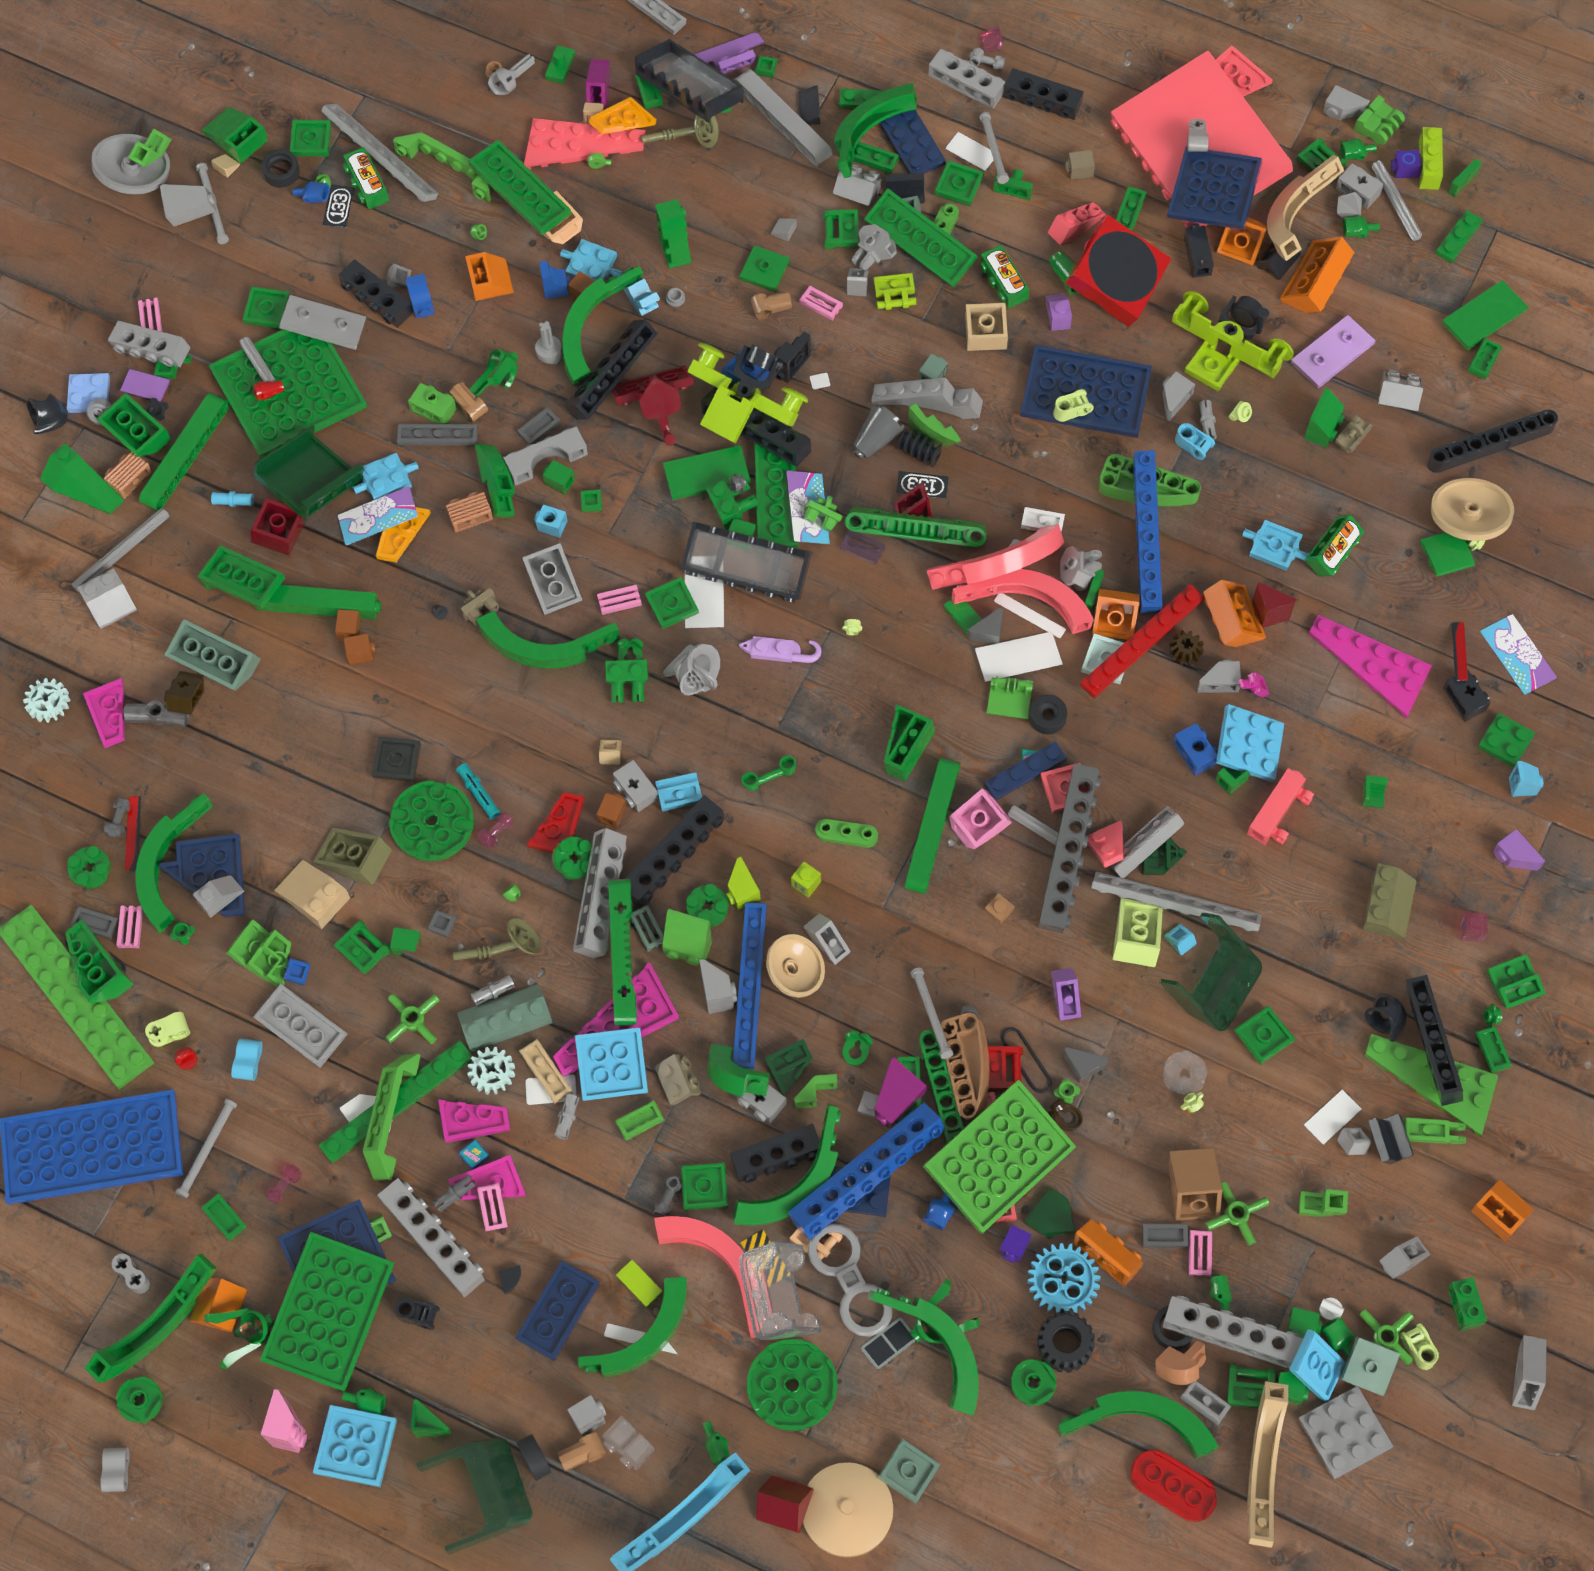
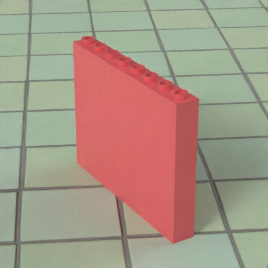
(1159, 119)

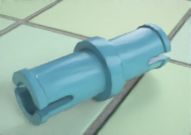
(232, 499)

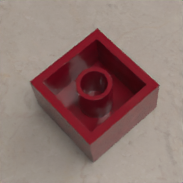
(276, 527)

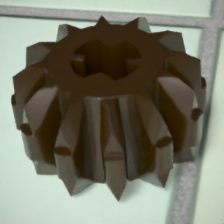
(1186, 640)

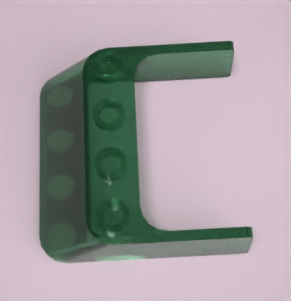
(1224, 981)
(495, 1485)

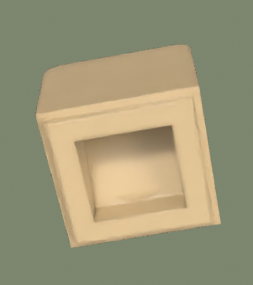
(591, 109)
(225, 165)
(610, 752)

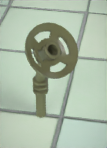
(699, 129)
(519, 938)

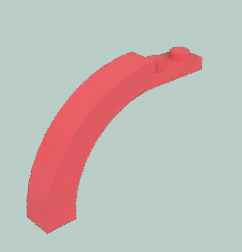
(1015, 557)
(1036, 585)
(692, 1231)

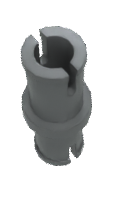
(454, 1193)

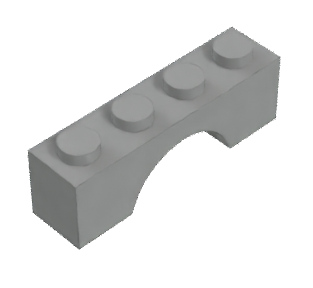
(566, 445)

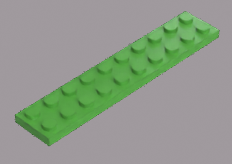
(93, 1023)

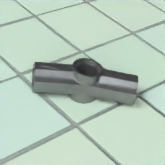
(144, 714)

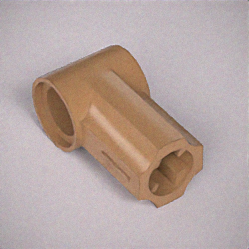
(766, 305)
(471, 406)
(586, 1450)

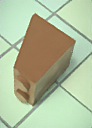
(1195, 1184)

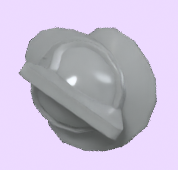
(695, 668)

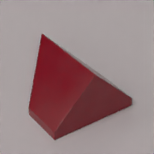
(914, 502)

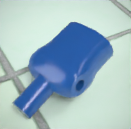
(313, 192)
(939, 1212)

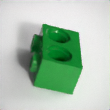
(1467, 1304)

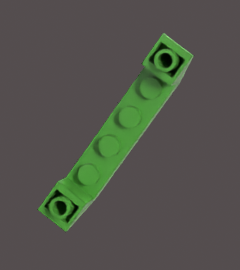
(410, 145)
(380, 1164)

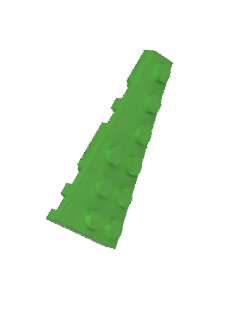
(1413, 1069)

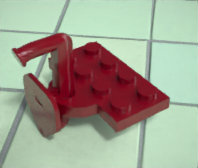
(656, 395)

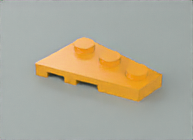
(622, 117)
(397, 538)

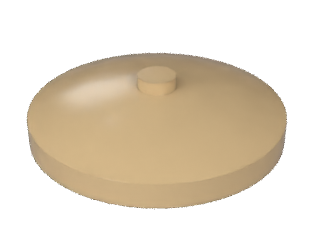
(1472, 509)
(848, 1510)

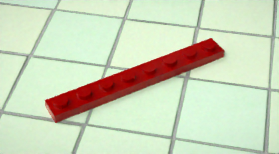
(1142, 641)

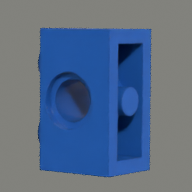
(1196, 760)

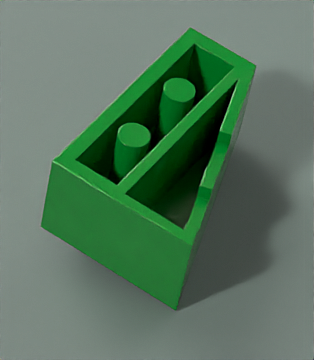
(673, 233)
(907, 742)

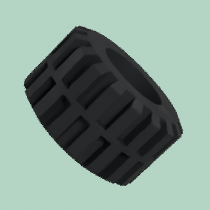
(1070, 1323)

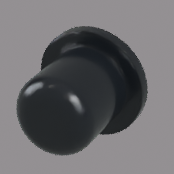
(440, 611)

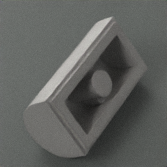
(1205, 1402)

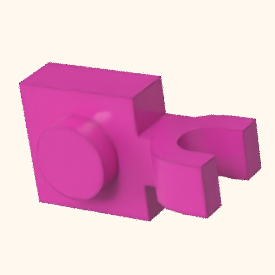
(1256, 684)

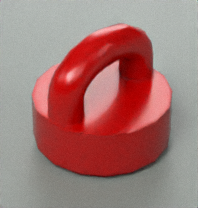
(185, 1058)

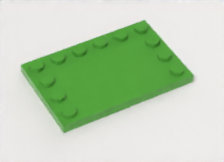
(999, 1156)

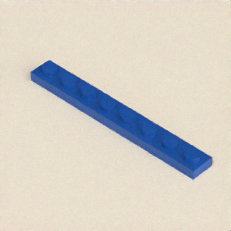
(749, 985)

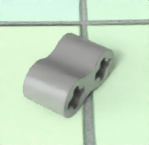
(130, 1273)
(115, 1469)

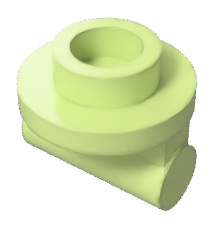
(1241, 412)

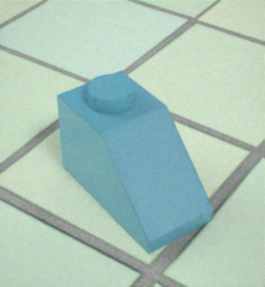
(1525, 780)

